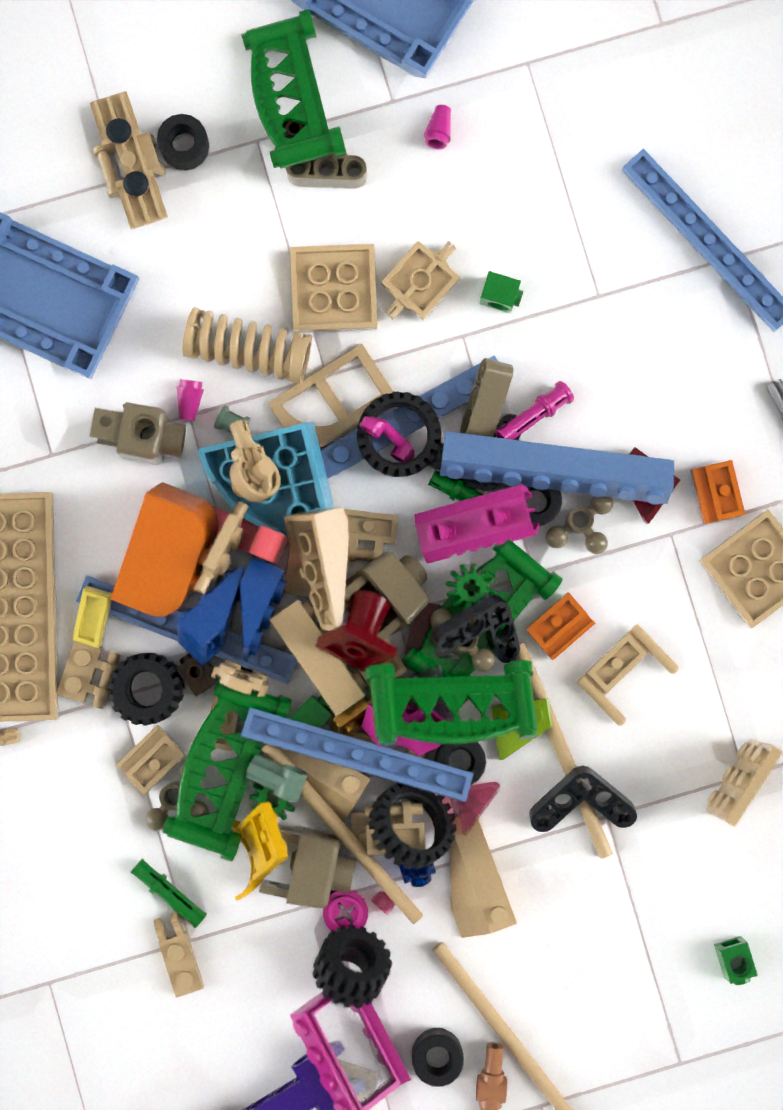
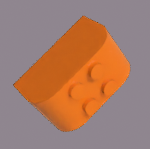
(166, 551)

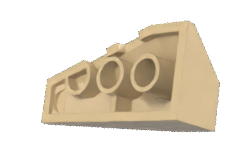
(322, 545)
(334, 783)
(476, 887)

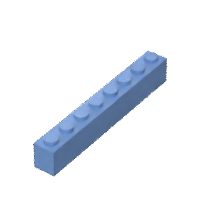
(557, 468)

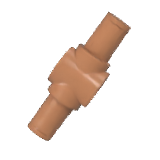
(491, 1083)

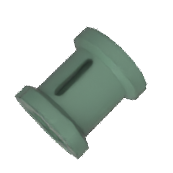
(226, 418)

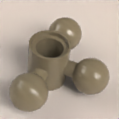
(595, 541)
(482, 659)
(157, 816)

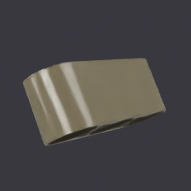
(339, 177)
(487, 398)

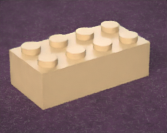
(327, 672)

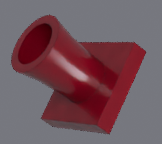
(357, 639)

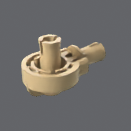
(259, 467)

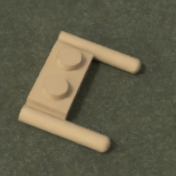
(618, 663)

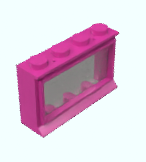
(349, 1052)

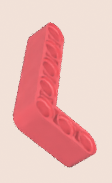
(257, 540)

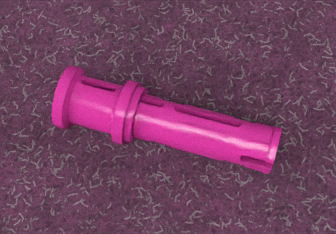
(543, 407)

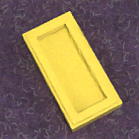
(92, 616)

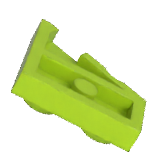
(510, 742)

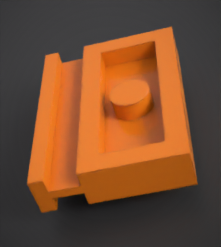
(717, 492)
(560, 626)

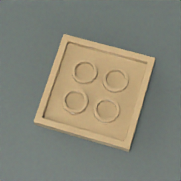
(333, 288)
(750, 568)
(743, 781)

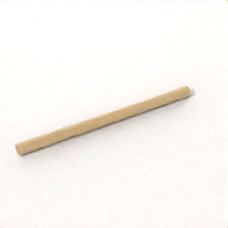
(567, 762)
(351, 842)
(500, 1027)

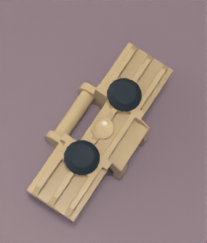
(137, 156)

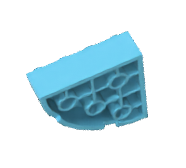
(301, 472)

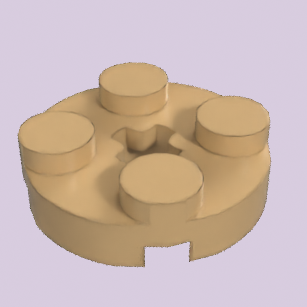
(240, 679)

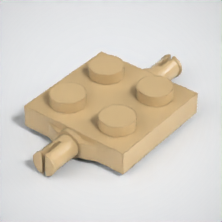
(420, 280)
(229, 539)

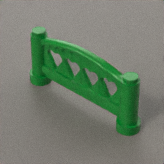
(315, 138)
(526, 580)
(392, 695)
(213, 829)

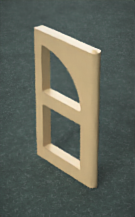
(345, 422)

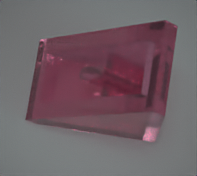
(477, 801)

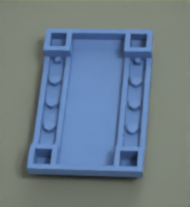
(398, 30)
(58, 298)

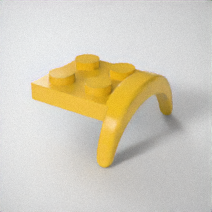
(263, 844)

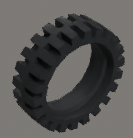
(432, 424)
(394, 845)

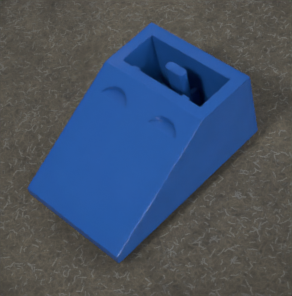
(259, 591)
(206, 626)

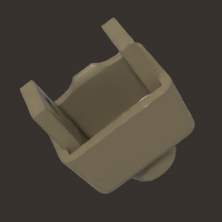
(125, 430)
(398, 583)
(314, 869)

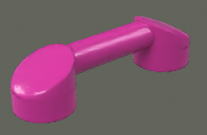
(376, 426)

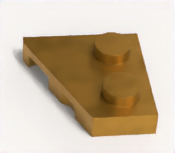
(350, 719)

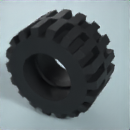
(122, 693)
(340, 981)

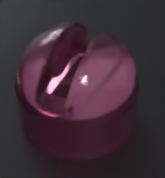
(383, 902)

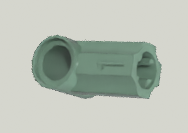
(283, 779)

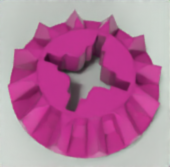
(359, 913)

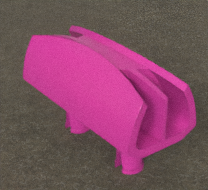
(475, 523)

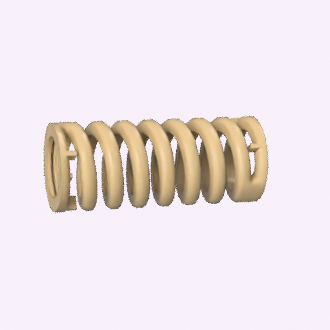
(197, 343)

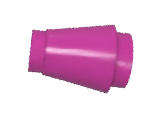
(439, 128)
(189, 398)

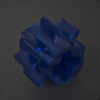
(417, 877)

